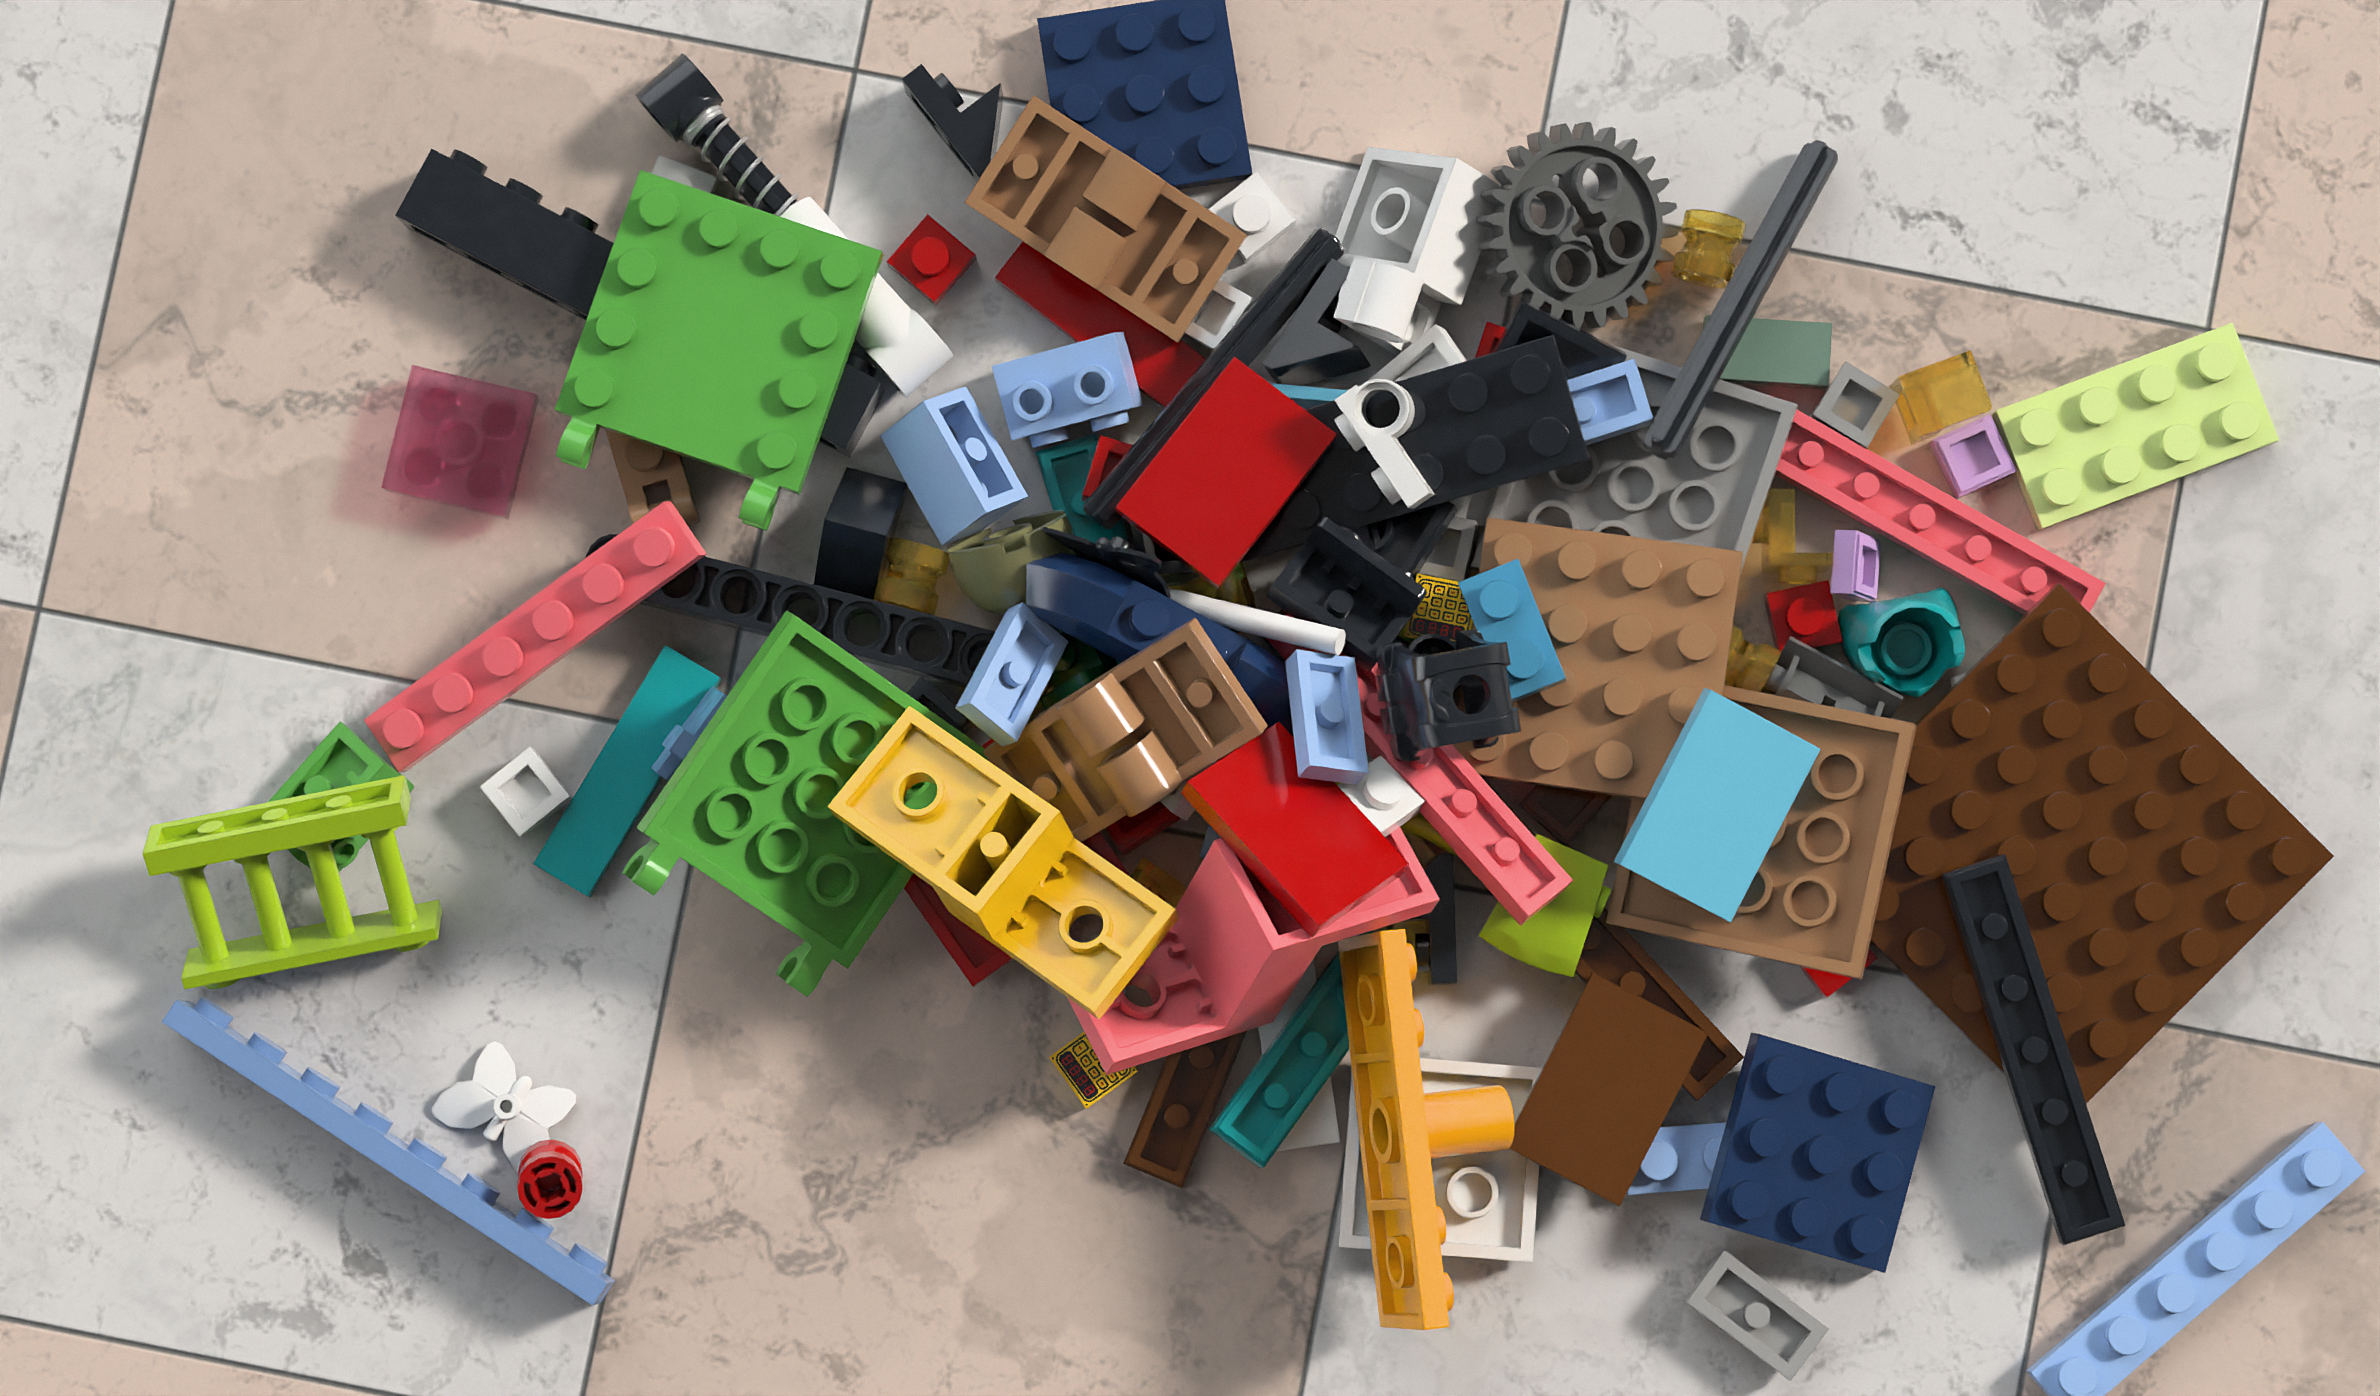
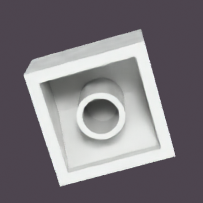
(1418, 217)

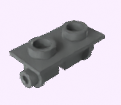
(1816, 678)

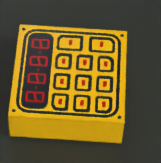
(1441, 610)
(1084, 1072)

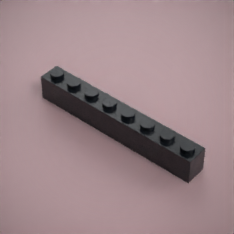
(565, 260)

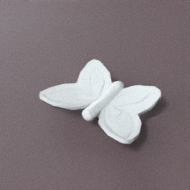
(506, 1101)

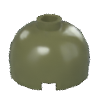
(994, 565)

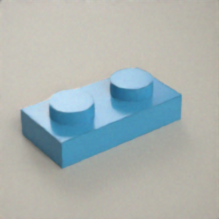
(1508, 612)

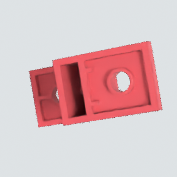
(1233, 959)

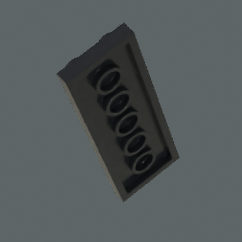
(1469, 434)

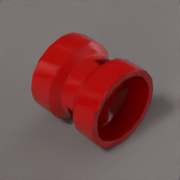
(554, 1166)

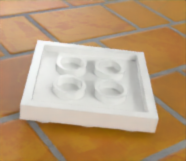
(1483, 1196)

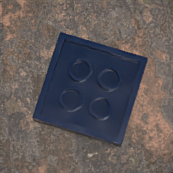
(1153, 85)
(1817, 1152)

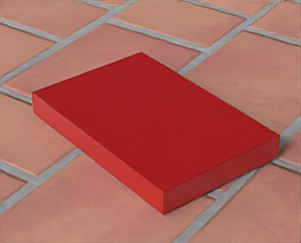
(1226, 472)
(1294, 831)

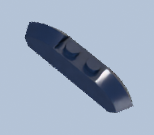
(1127, 616)

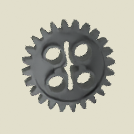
(1623, 200)

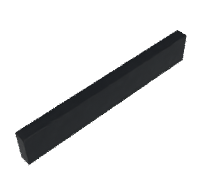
(2032, 1049)

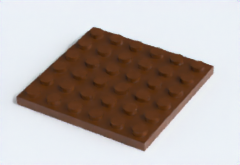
(2122, 828)

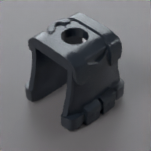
(1421, 700)

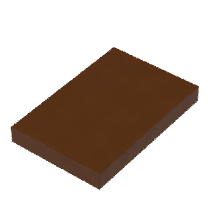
(1606, 1089)

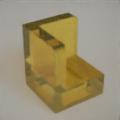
(1940, 396)

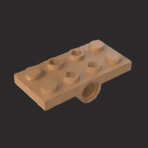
(1105, 218)
(1133, 732)

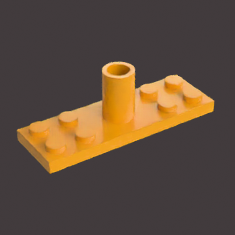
(1406, 1129)

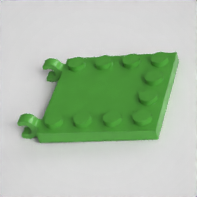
(717, 338)
(758, 794)

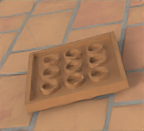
(1638, 643)
(1827, 863)

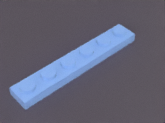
(2199, 1267)

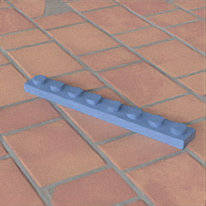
(369, 1134)

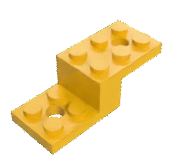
(1003, 862)

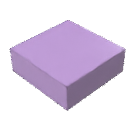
(1972, 456)
(1855, 566)

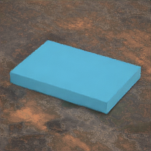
(1717, 804)

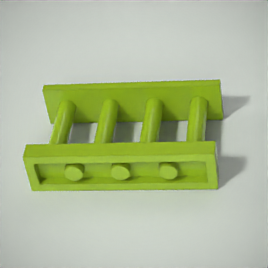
(310, 825)

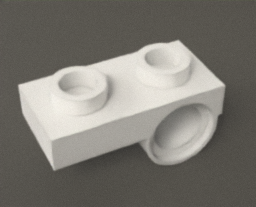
(1385, 304)
(1397, 473)

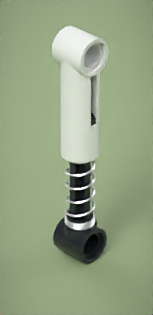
(691, 111)

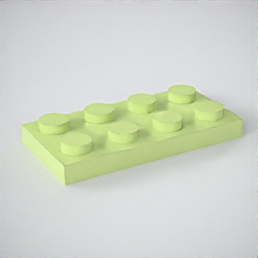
(2135, 426)

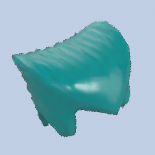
(1903, 640)

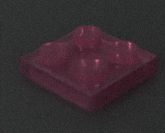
(460, 442)

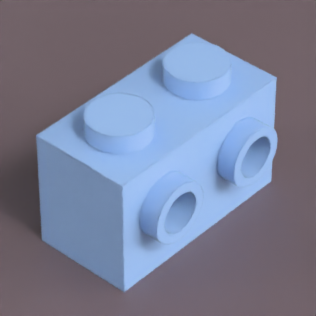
(1068, 387)
(953, 470)

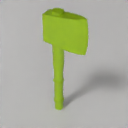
(1559, 930)

